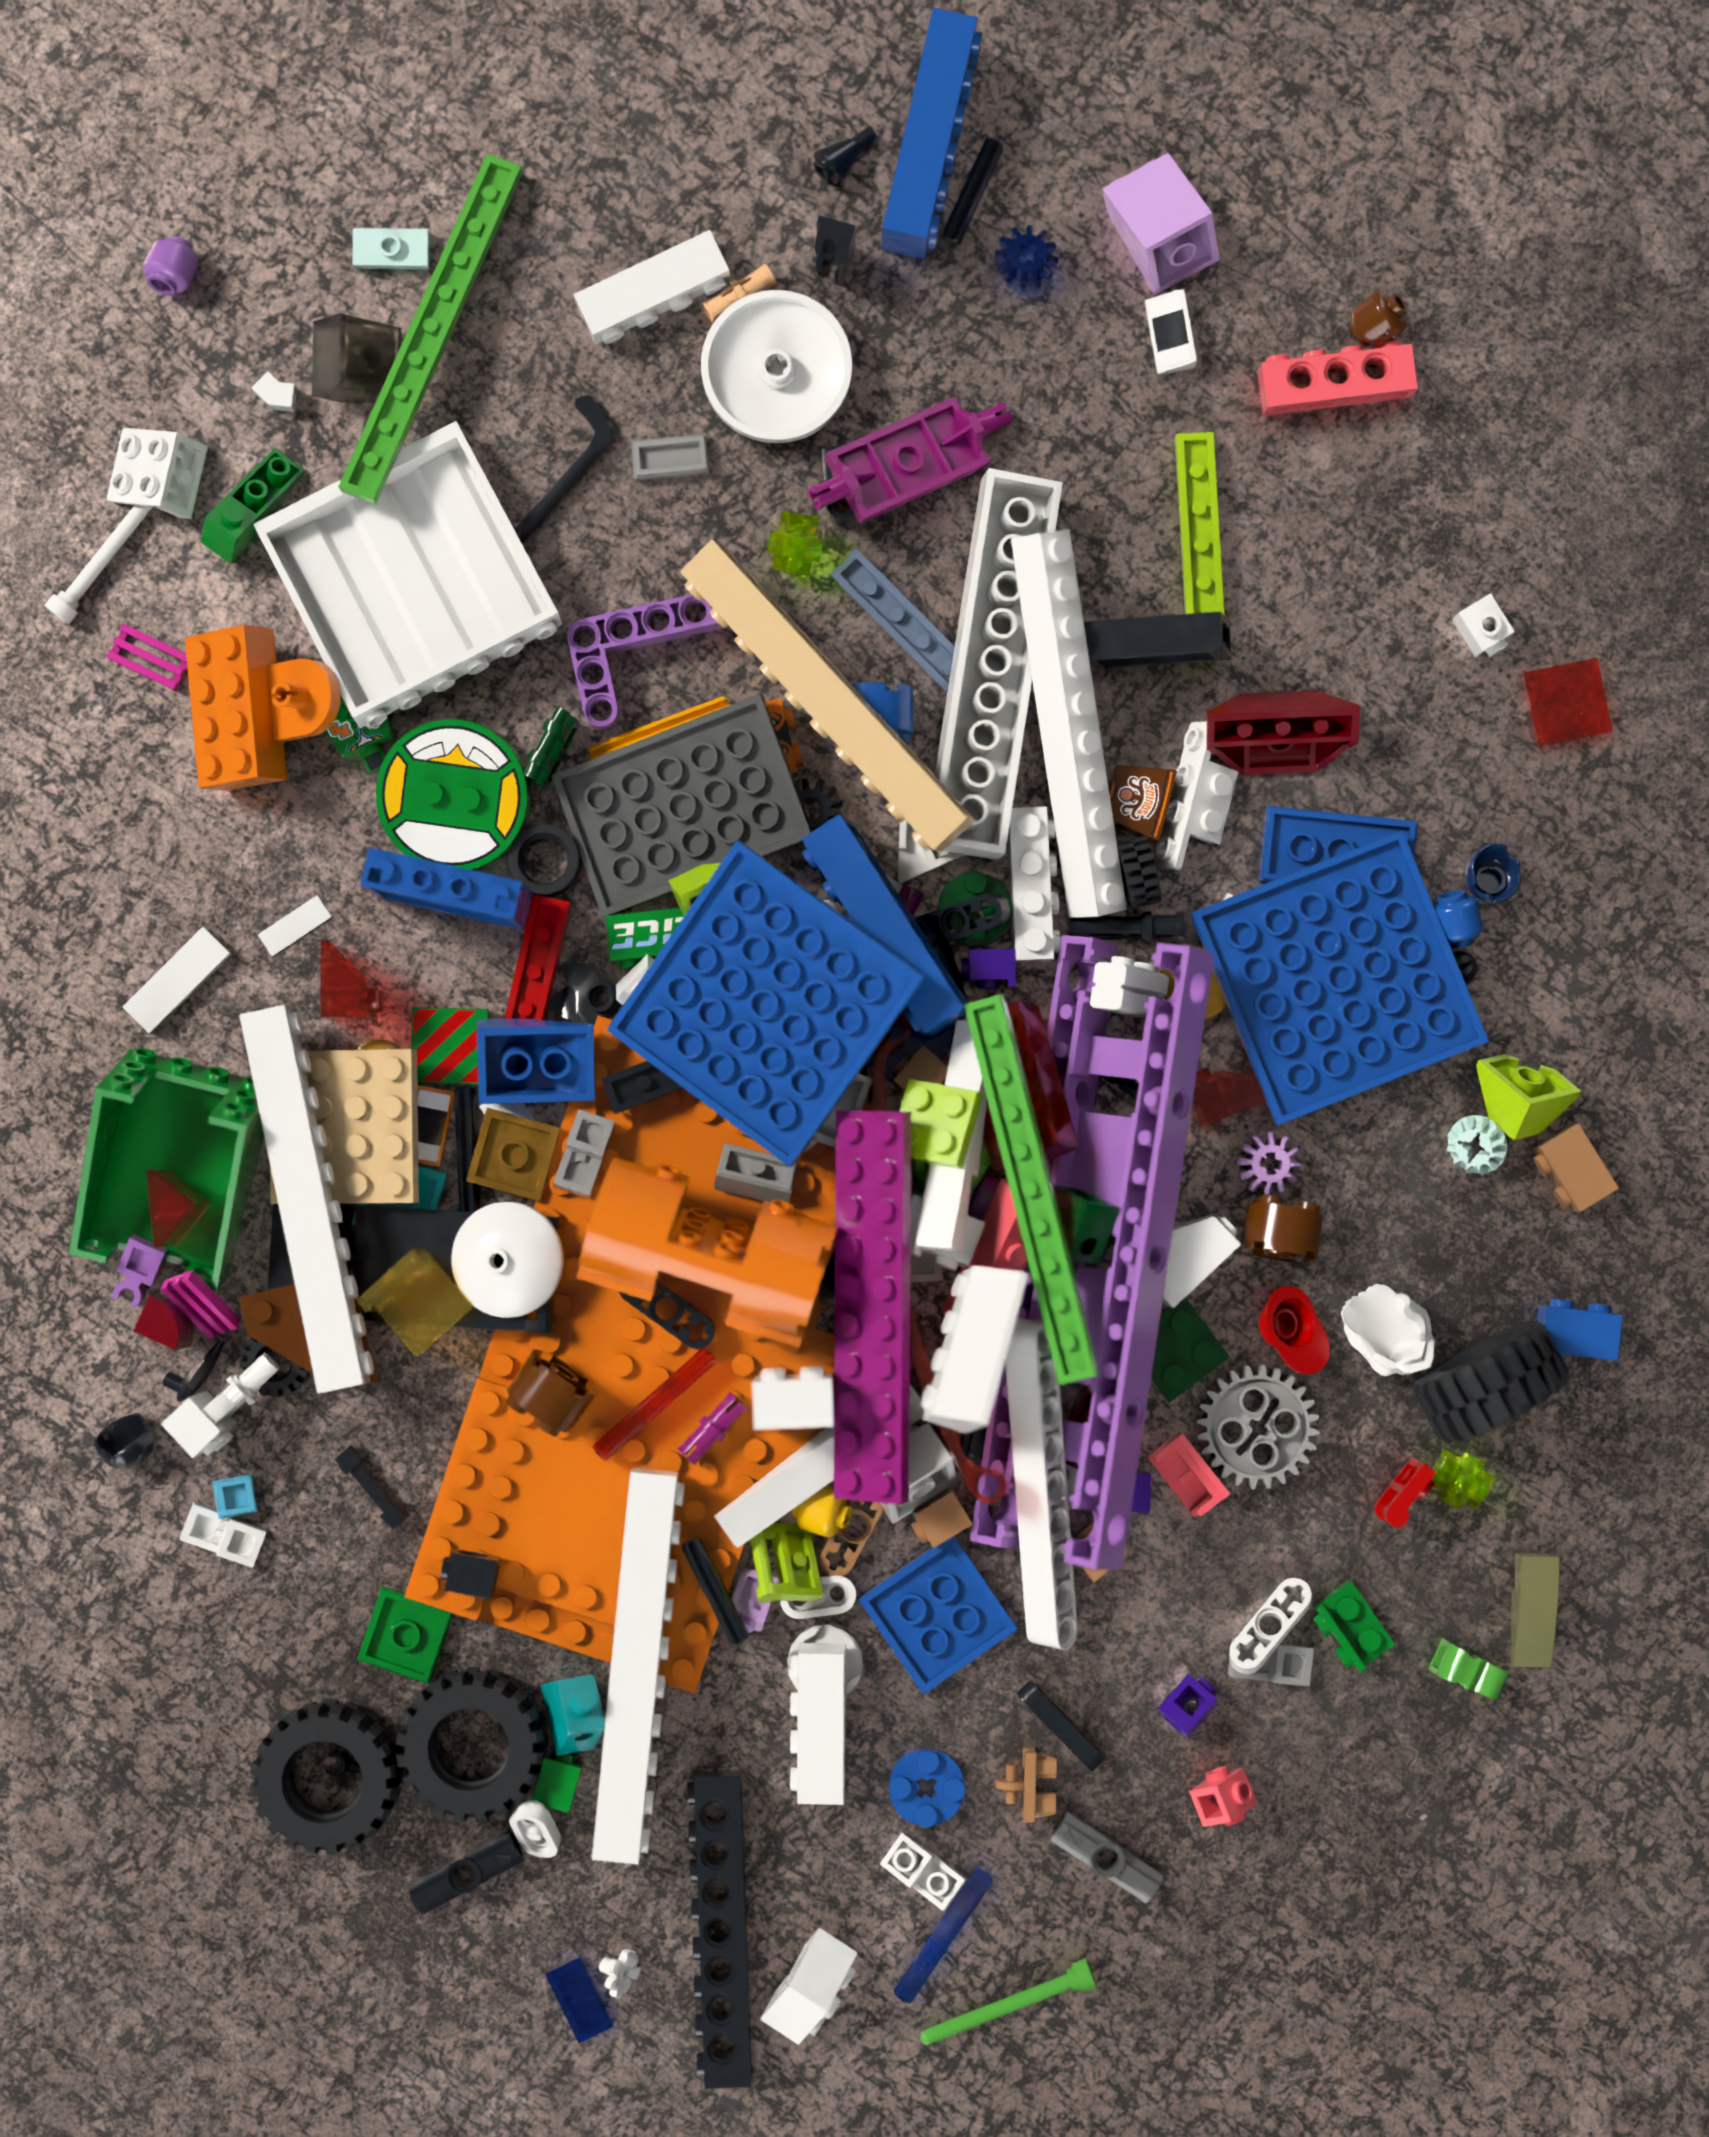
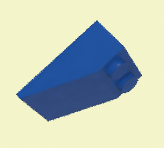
(534, 1061)

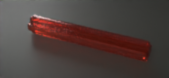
(654, 1403)

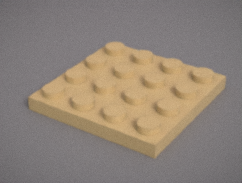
(368, 1123)

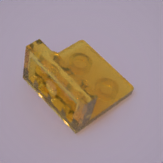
(417, 1300)

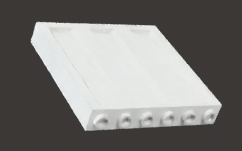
(411, 585)

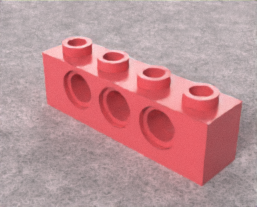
(1281, 396)

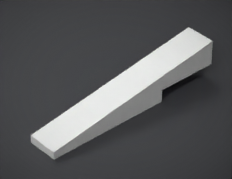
(948, 1188)
(789, 1484)

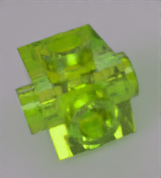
(795, 543)
(1461, 1480)

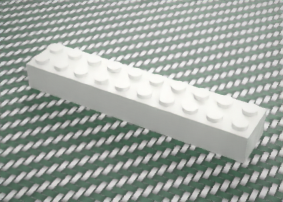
(991, 662)

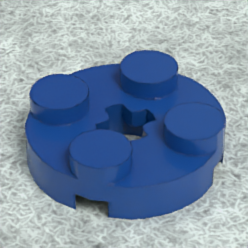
(904, 1784)

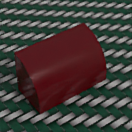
(165, 1323)

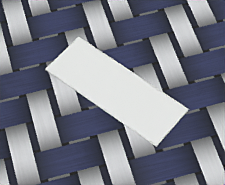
(294, 925)

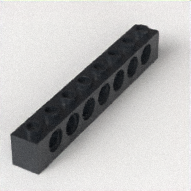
(733, 2067)

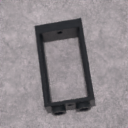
(1158, 640)

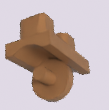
(1033, 1802)

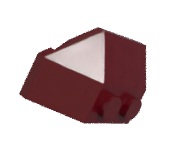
(1281, 731)

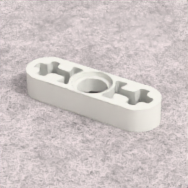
(1245, 1640)

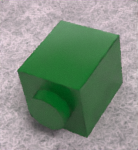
(558, 1781)

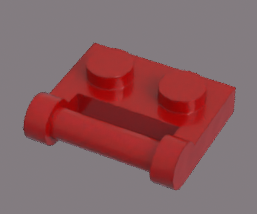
(1410, 1483)

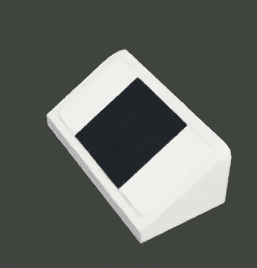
(1171, 332)

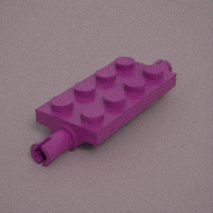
(908, 458)

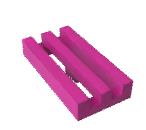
(120, 643)
(200, 1304)

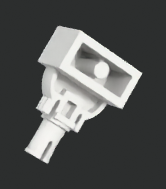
(205, 1421)

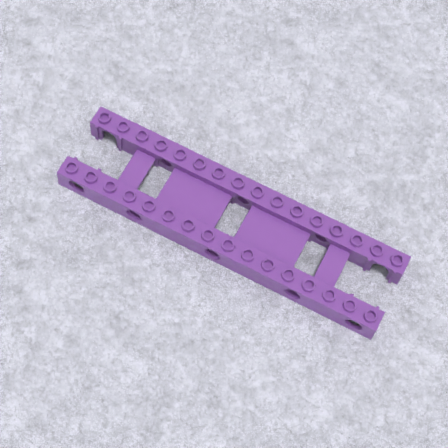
(1136, 1168)

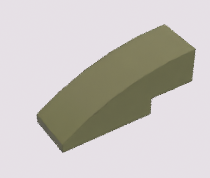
(1534, 1609)

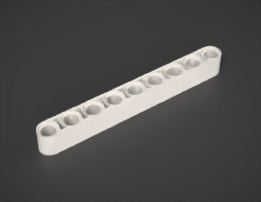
(1040, 1487)

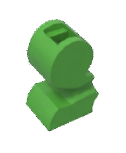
(1470, 1671)

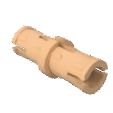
(757, 281)

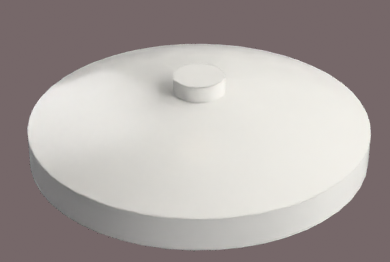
(776, 366)

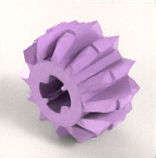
(1260, 1173)

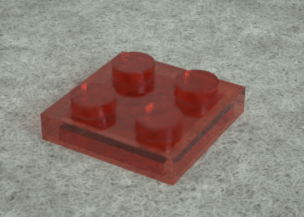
(1566, 702)

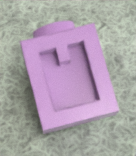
(746, 1601)

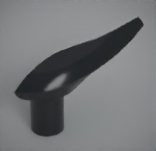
(196, 1376)

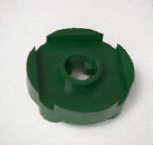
(964, 888)

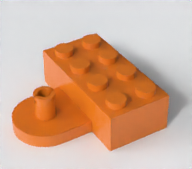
(252, 705)

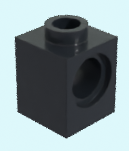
(471, 1573)

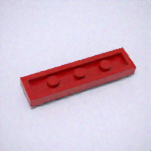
(538, 958)

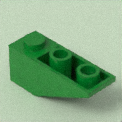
(230, 524)

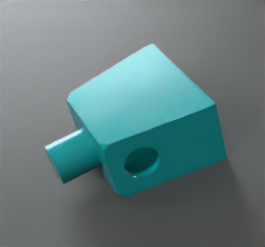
(573, 1711)

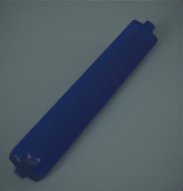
(943, 1935)

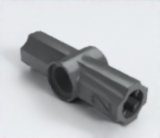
(1126, 1870)

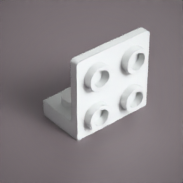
(157, 471)

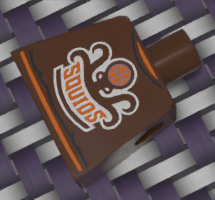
(1140, 799)

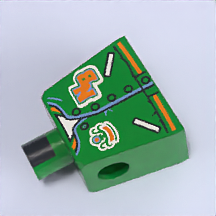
(360, 742)

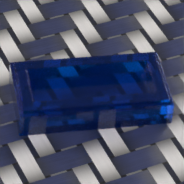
(579, 1999)

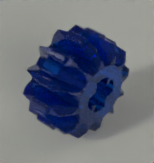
(1030, 270)

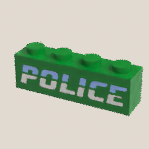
(638, 934)

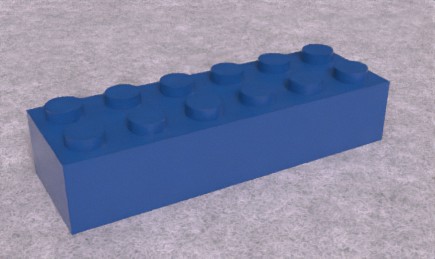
(929, 133)
(878, 910)

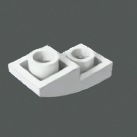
(923, 1871)

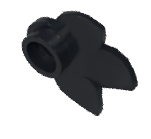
(580, 998)

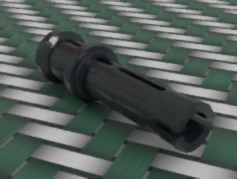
(1143, 927)

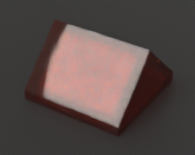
(172, 1207)

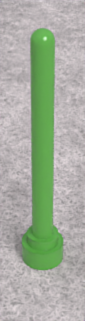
(1077, 1978)

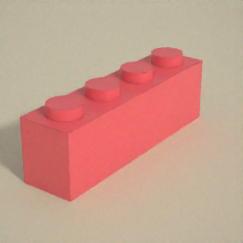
(1000, 1239)

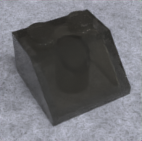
(352, 358)

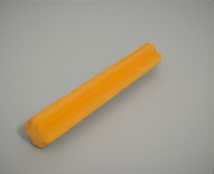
(656, 727)

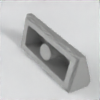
(754, 1174)

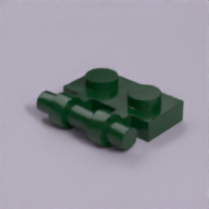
(551, 748)

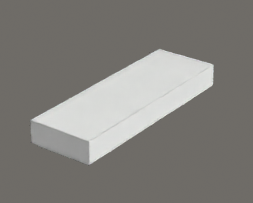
(177, 980)

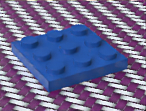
(937, 1614)

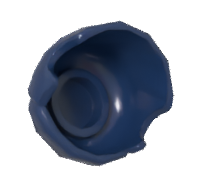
(1492, 874)

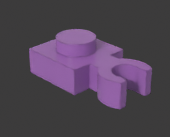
(140, 1265)

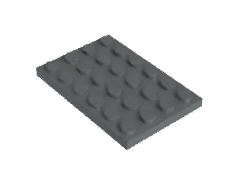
(681, 803)

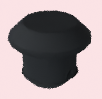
(1466, 965)

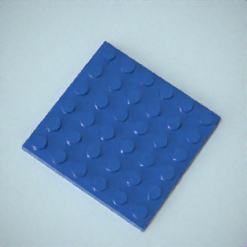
(1339, 977)
(765, 1003)

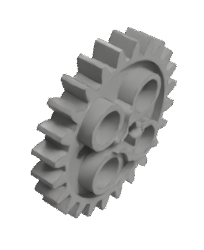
(1285, 1446)

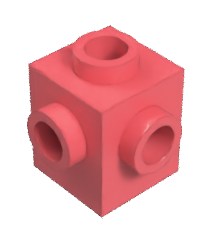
(1223, 1797)

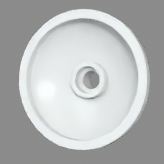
(530, 1256)

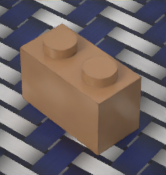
(1574, 1168)

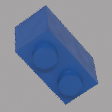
(1582, 1332)

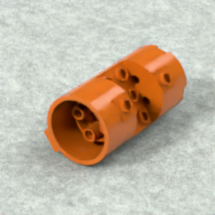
(646, 1231)

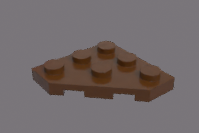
(277, 1322)

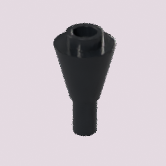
(836, 159)

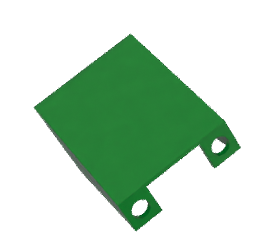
(174, 1119)

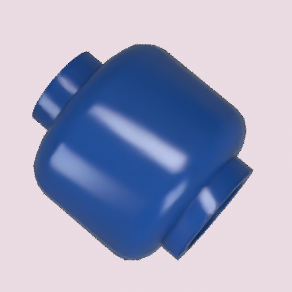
(1459, 917)

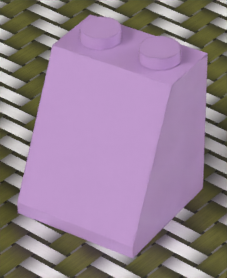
(1162, 223)

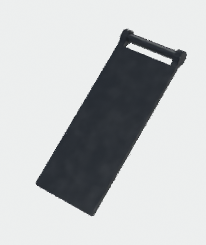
(384, 1238)

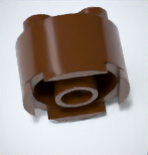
(1282, 1230)
(550, 1393)

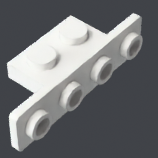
(1197, 801)

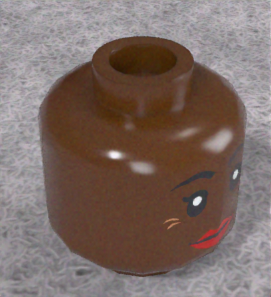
(1378, 319)

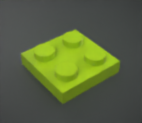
(940, 1121)

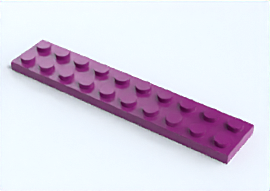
(872, 1306)

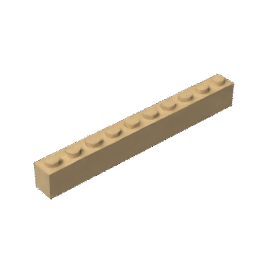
(827, 696)

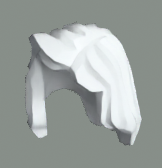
(1389, 1330)

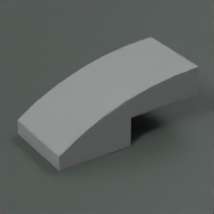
(584, 1154)
(1286, 1665)

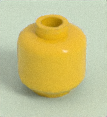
(822, 1513)

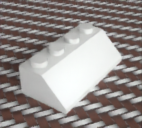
(973, 1348)

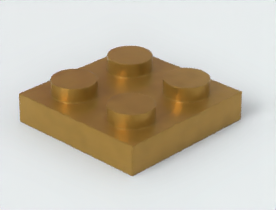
(513, 1154)

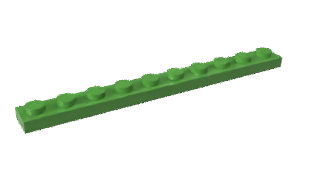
(430, 329)
(1031, 1189)

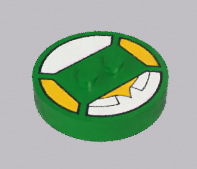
(453, 793)

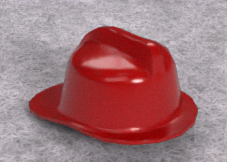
(1295, 1330)

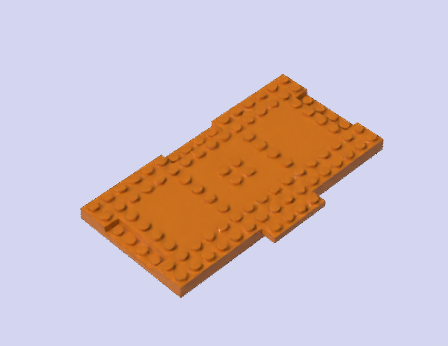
(551, 1499)

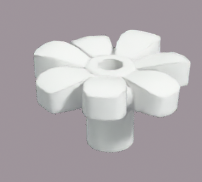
(620, 1972)

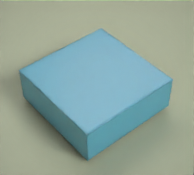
(234, 1496)

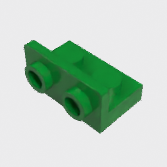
(1352, 1625)

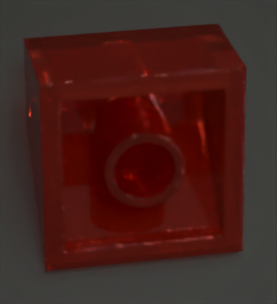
(347, 988)

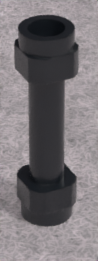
(351, 1461)

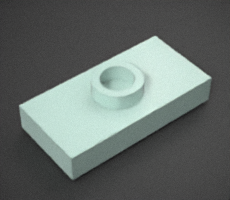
(391, 248)

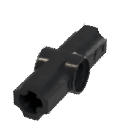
(444, 1883)

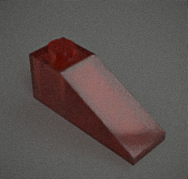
(1223, 1095)

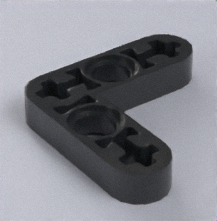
(943, 932)

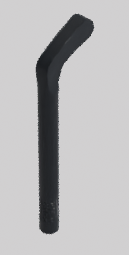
(601, 441)

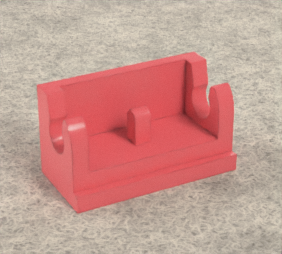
(1188, 1475)

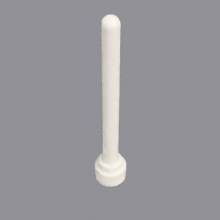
(65, 603)

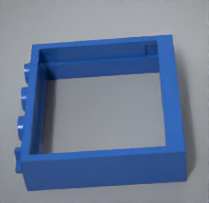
(447, 888)

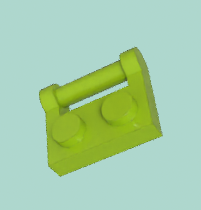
(794, 1562)

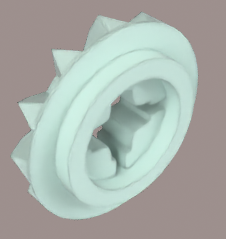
(1491, 1138)

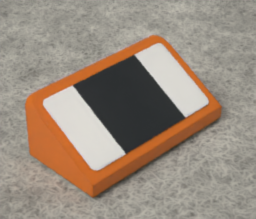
(433, 1123)

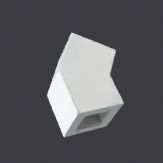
(276, 394)

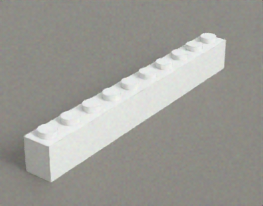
(1068, 723)
(305, 1198)
(636, 1666)

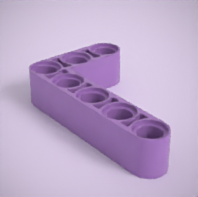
(641, 636)

